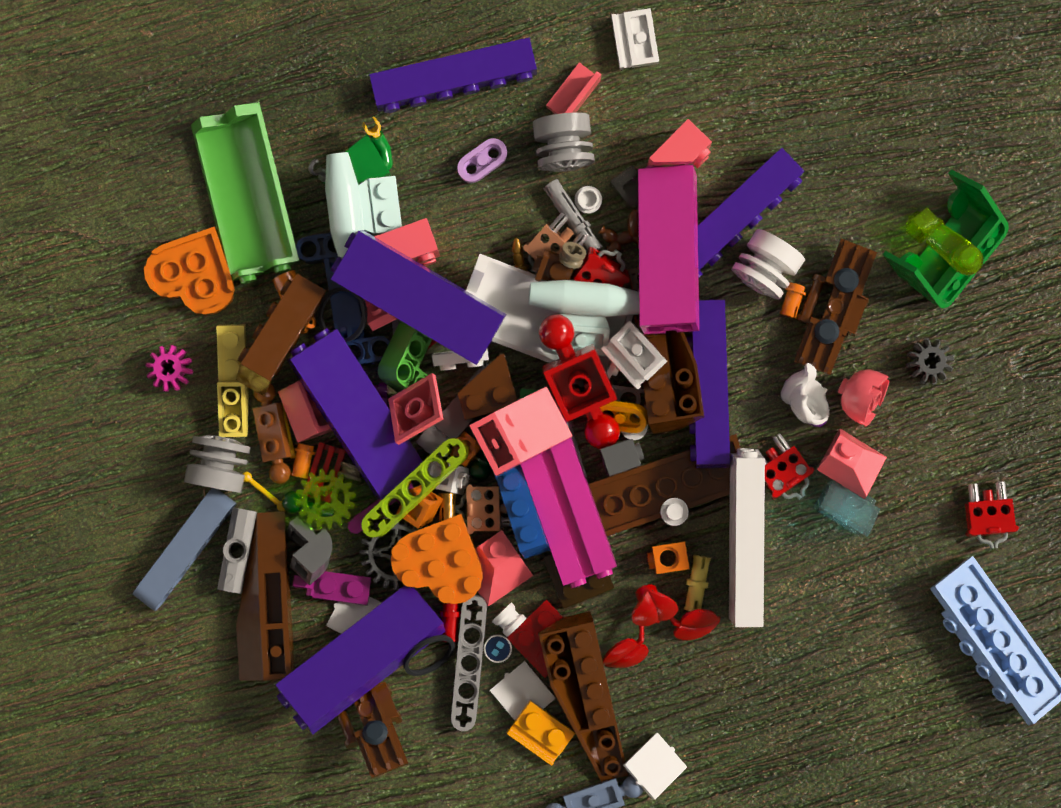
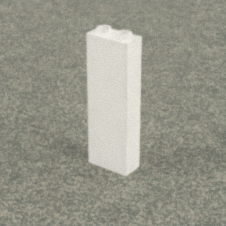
(746, 538)

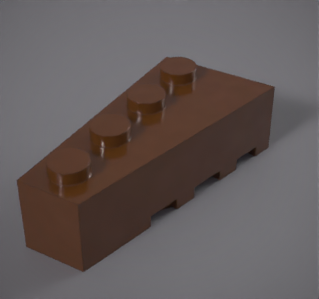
(279, 333)

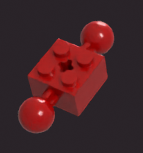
(574, 401)

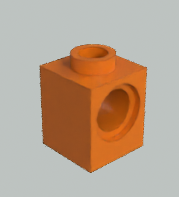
(424, 511)
(681, 558)

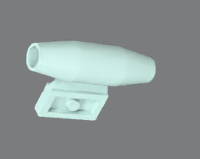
(356, 207)
(586, 307)

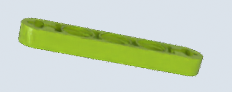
(427, 483)

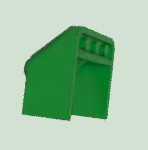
(974, 218)

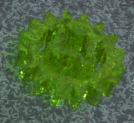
(315, 492)

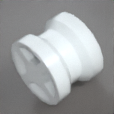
(509, 619)

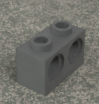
(621, 457)

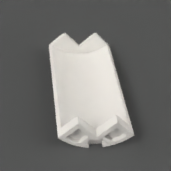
(508, 291)

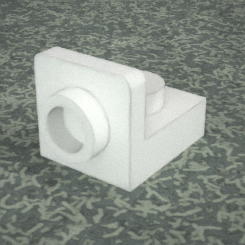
(455, 482)

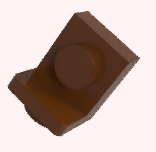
(550, 268)

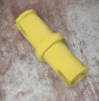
(697, 582)

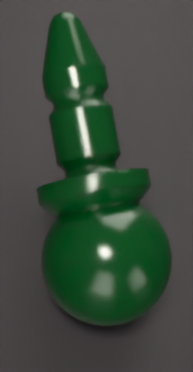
(480, 468)
(289, 504)

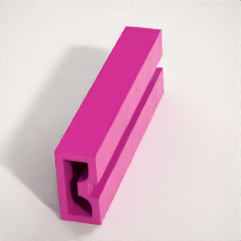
(668, 249)
(568, 514)

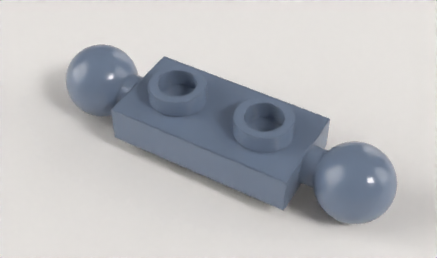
(601, 795)

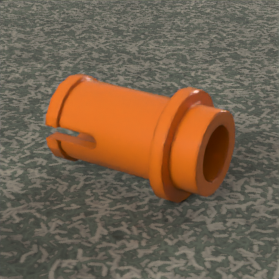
(792, 300)
(302, 460)

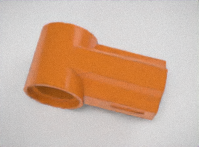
(473, 445)

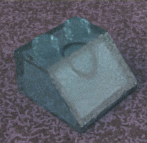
(847, 509)

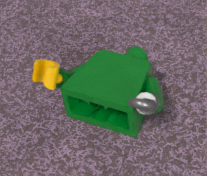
(369, 156)

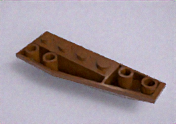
(674, 390)
(265, 605)
(583, 691)

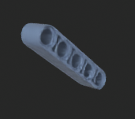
(184, 549)

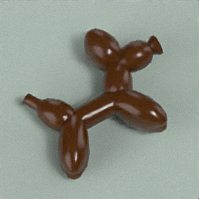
(616, 240)

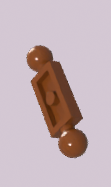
(272, 435)

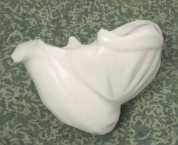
(806, 397)

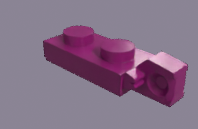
(337, 587)

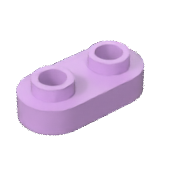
(480, 159)

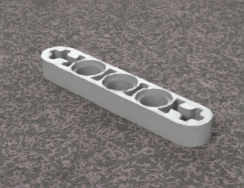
(465, 676)

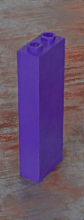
(417, 296)
(353, 411)
(358, 659)

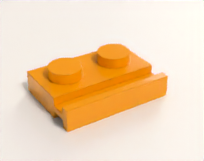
(540, 732)

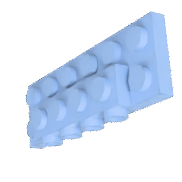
(997, 641)

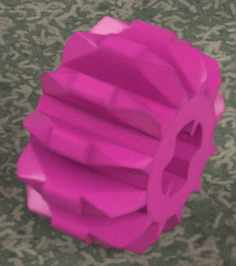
(178, 366)

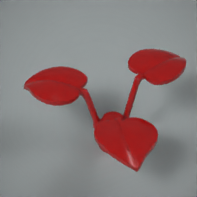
(652, 609)

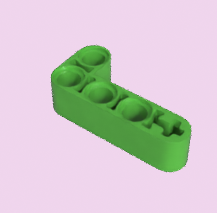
(403, 357)

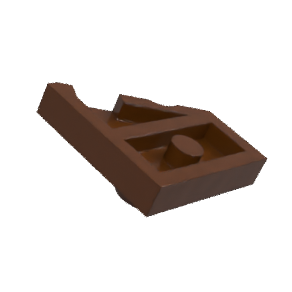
(488, 390)

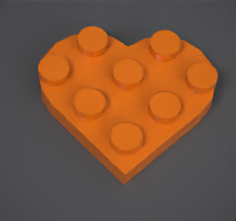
(192, 270)
(441, 559)

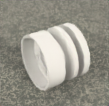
(765, 269)

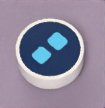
(497, 648)

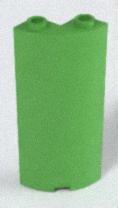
(245, 192)

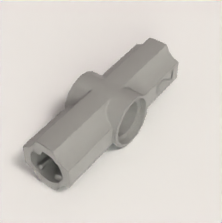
(234, 569)

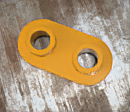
(624, 416)

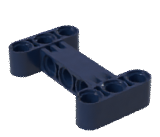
(344, 305)

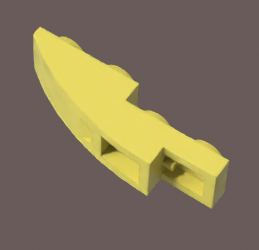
(232, 395)

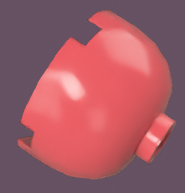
(863, 394)

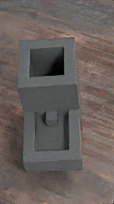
(314, 550)

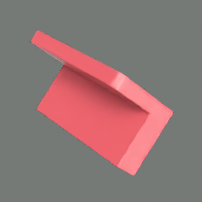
(574, 90)

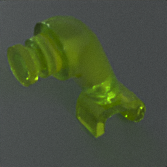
(950, 245)

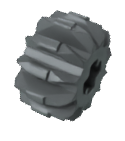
(923, 353)

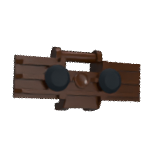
(844, 309)
(378, 737)

